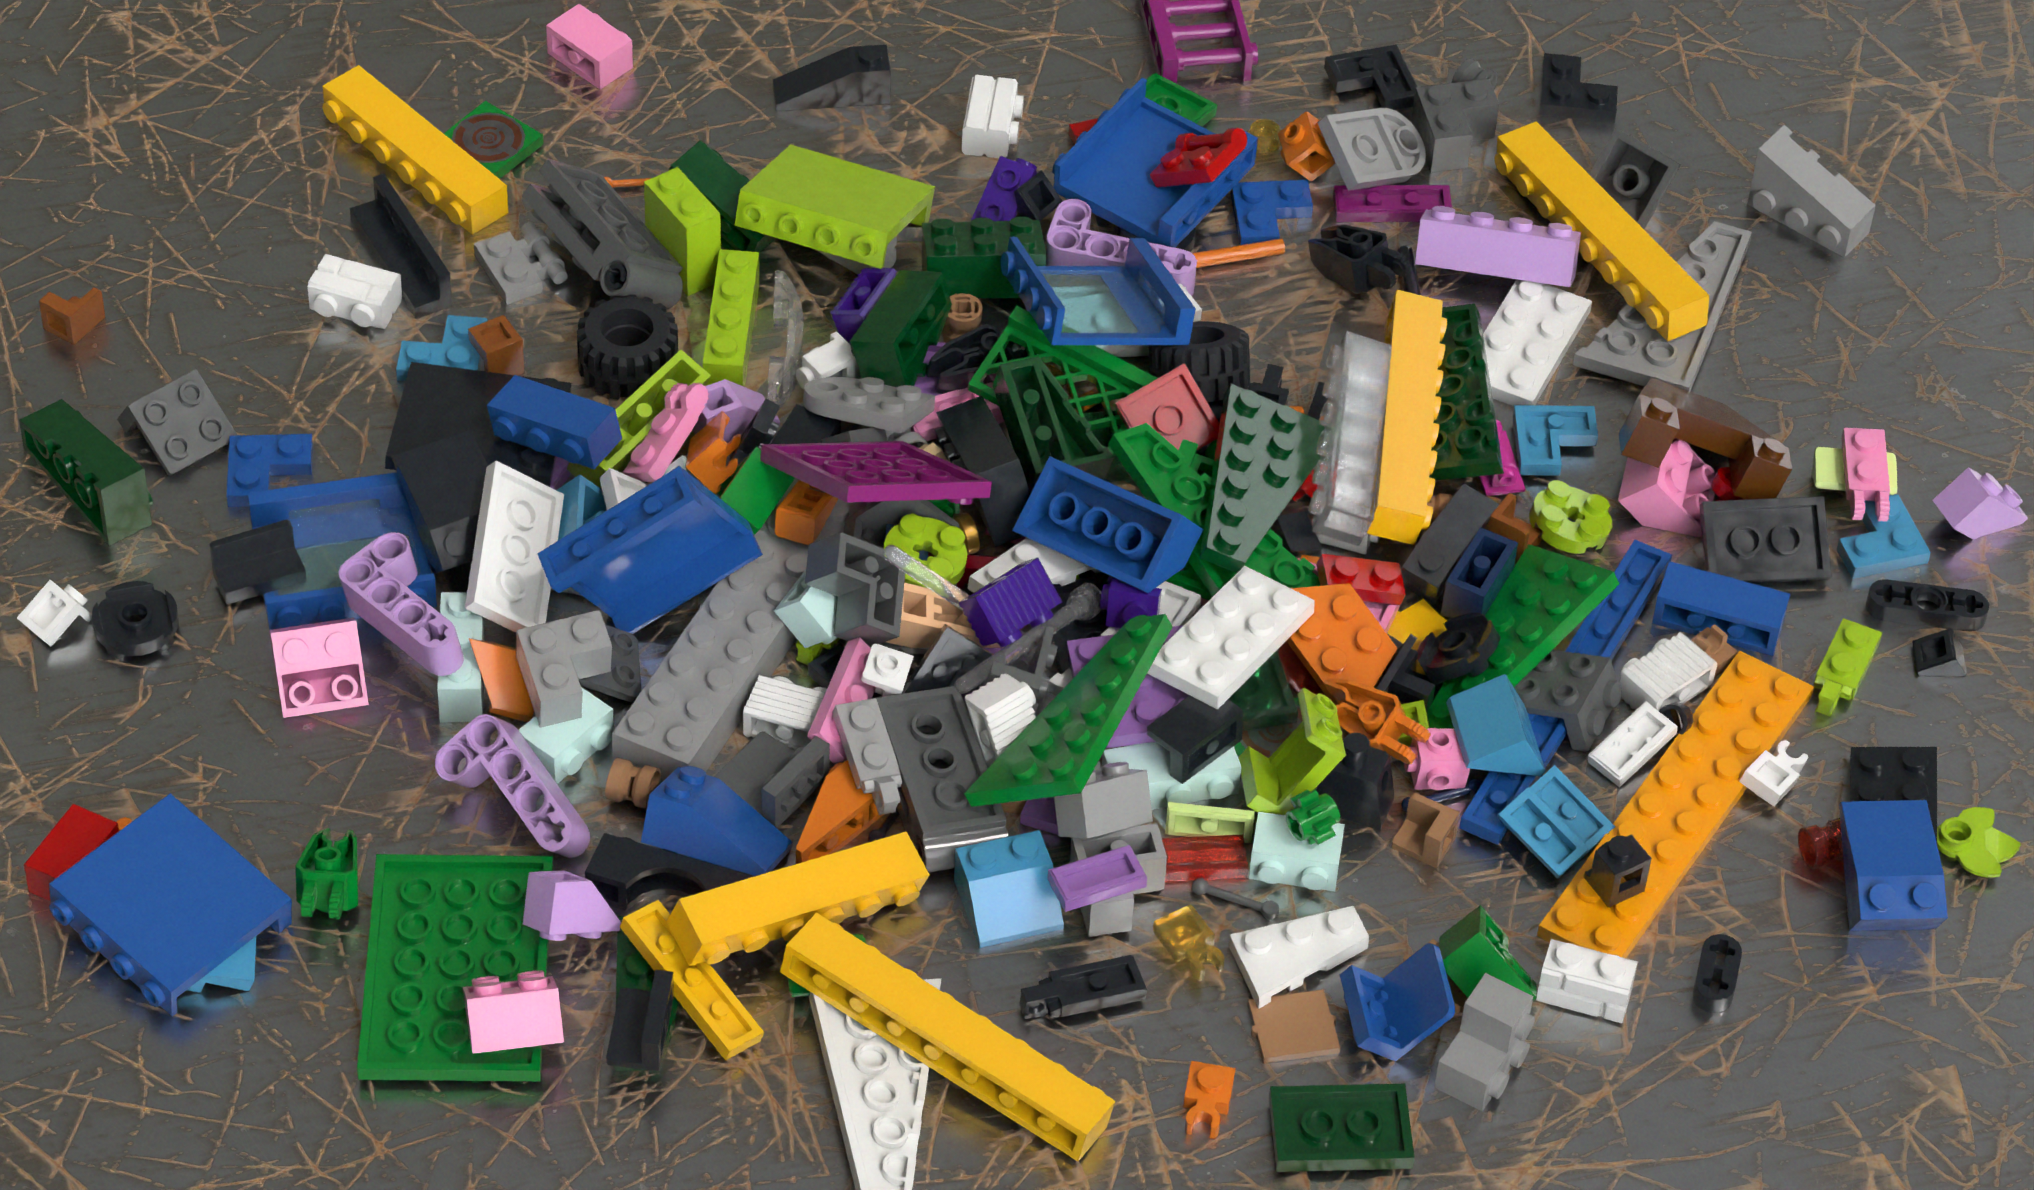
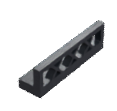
(403, 249)

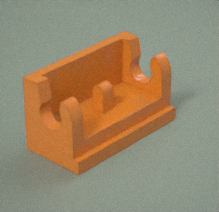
(709, 454)

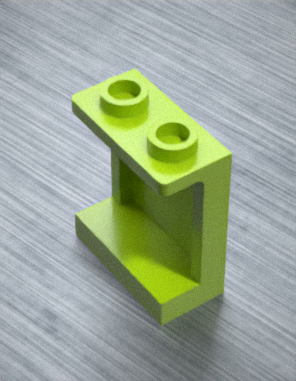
(1298, 762)

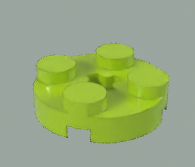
(1560, 502)
(935, 536)

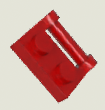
(1199, 158)

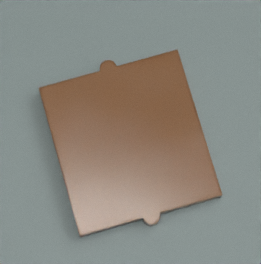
(1294, 1027)

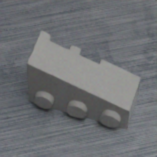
(1807, 197)

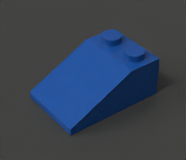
(711, 823)
(1891, 866)

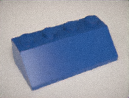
(1106, 527)

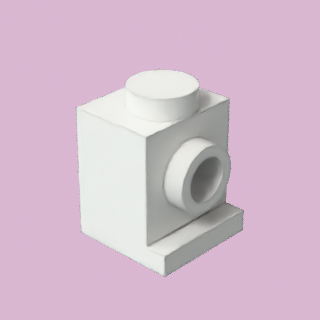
(829, 360)

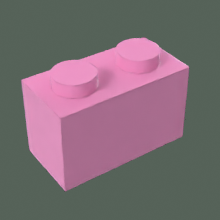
(589, 46)

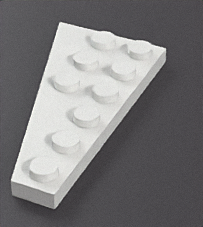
(875, 1096)

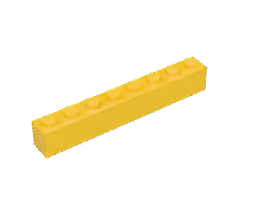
(1609, 235)
(1406, 458)
(947, 1036)

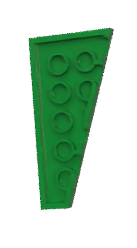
(1532, 615)

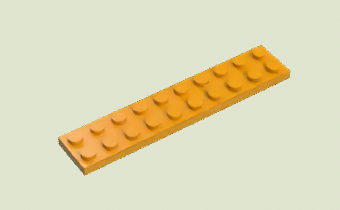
(1683, 802)

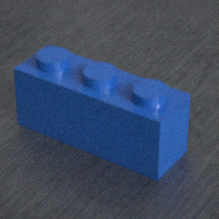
(554, 422)
(1699, 599)

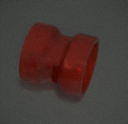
(1821, 844)

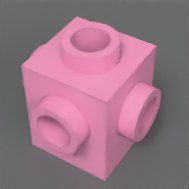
(1438, 762)

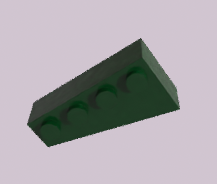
(89, 470)

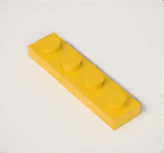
(695, 986)

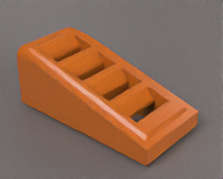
(803, 513)

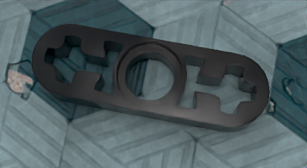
(1942, 596)

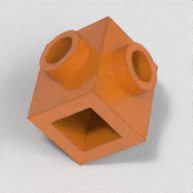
(1305, 147)

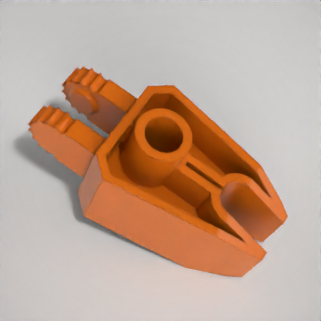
(1376, 716)

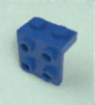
(1401, 1008)

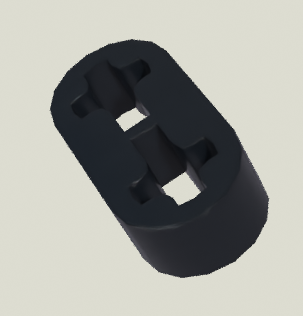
(1709, 971)

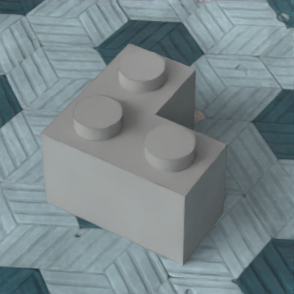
(554, 660)
(1109, 802)
(1116, 913)
(1488, 1043)

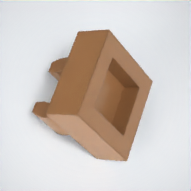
(1715, 644)

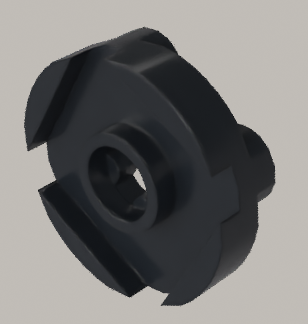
(135, 638)
(1459, 649)

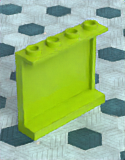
(832, 205)

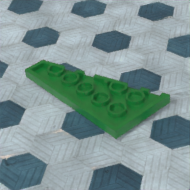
(1171, 483)
(1074, 729)

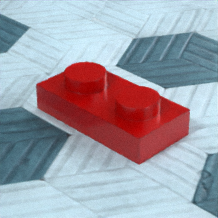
(1371, 579)

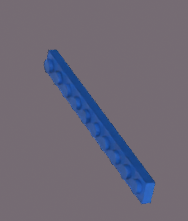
(1598, 635)

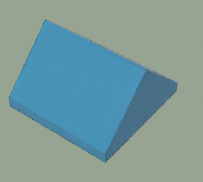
(1495, 729)

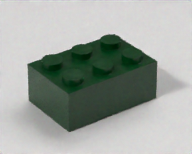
(973, 251)

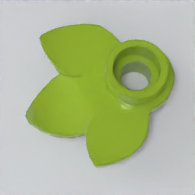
(1976, 842)

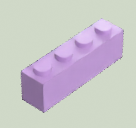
(1497, 246)

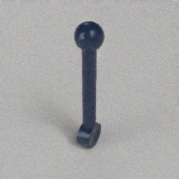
(1471, 789)

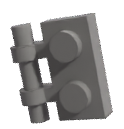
(508, 265)

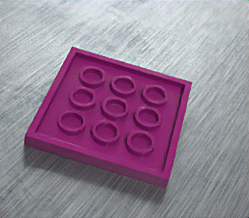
(876, 471)

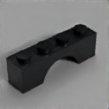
(634, 871)

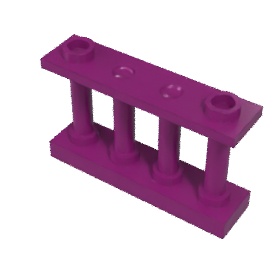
(1164, 36)

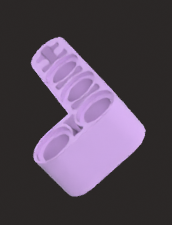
(1074, 244)
(378, 592)
(521, 791)

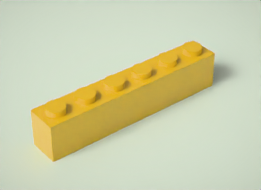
(415, 150)
(784, 900)

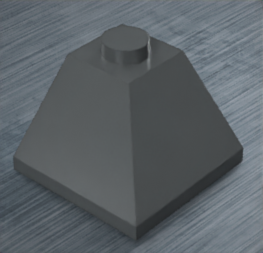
(1634, 175)

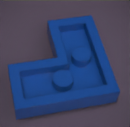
(1263, 202)
(258, 457)

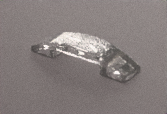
(786, 313)

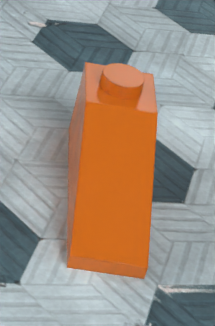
(837, 815)

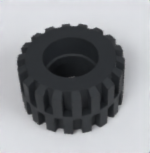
(624, 344)
(1214, 357)

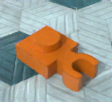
(1207, 1095)

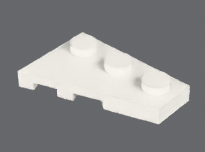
(1291, 950)

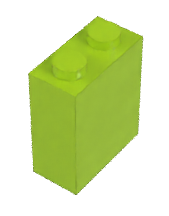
(684, 226)

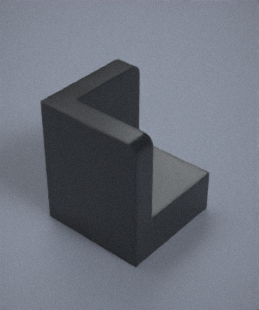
(1411, 685)

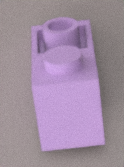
(736, 402)
(1979, 505)
(566, 904)

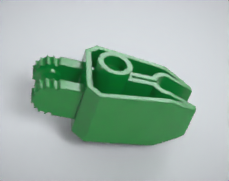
(328, 875)

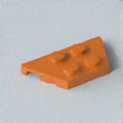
(1341, 639)

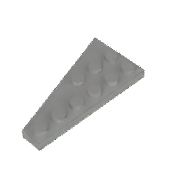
(1638, 352)

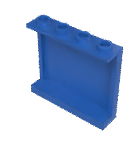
(1114, 164)
(652, 551)
(167, 901)

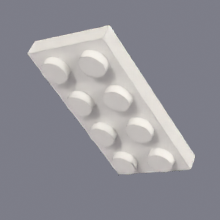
(1531, 339)
(513, 525)
(1231, 637)

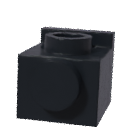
(1619, 859)

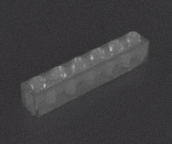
(1350, 438)

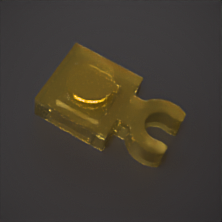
(1188, 936)

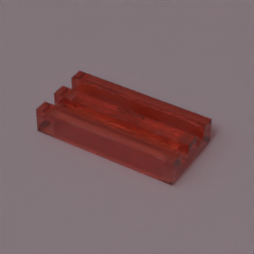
(1201, 853)

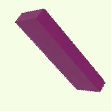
(1388, 202)

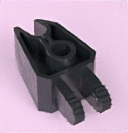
(1357, 258)
(962, 357)

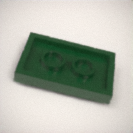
(1341, 1127)

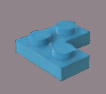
(453, 352)
(1544, 429)
(1887, 545)

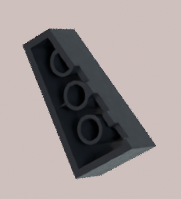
(978, 445)

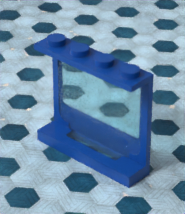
(1102, 303)
(329, 527)

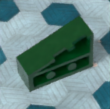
(721, 186)
(902, 328)
(1045, 422)

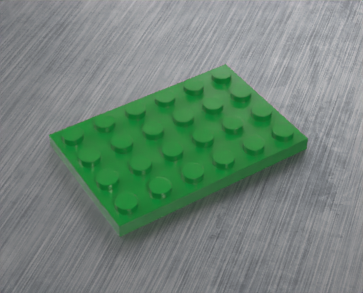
(430, 935)

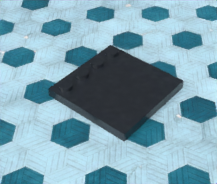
(454, 400)

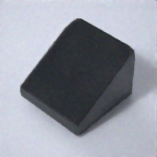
(1036, 197)
(1297, 533)
(1939, 655)

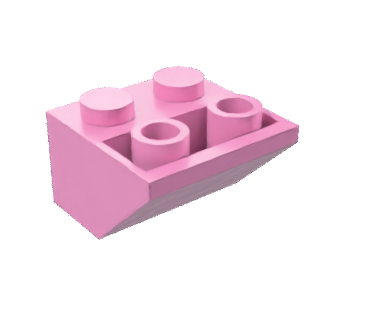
(1669, 494)
(318, 667)
(513, 1012)

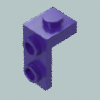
(998, 198)
(1127, 602)

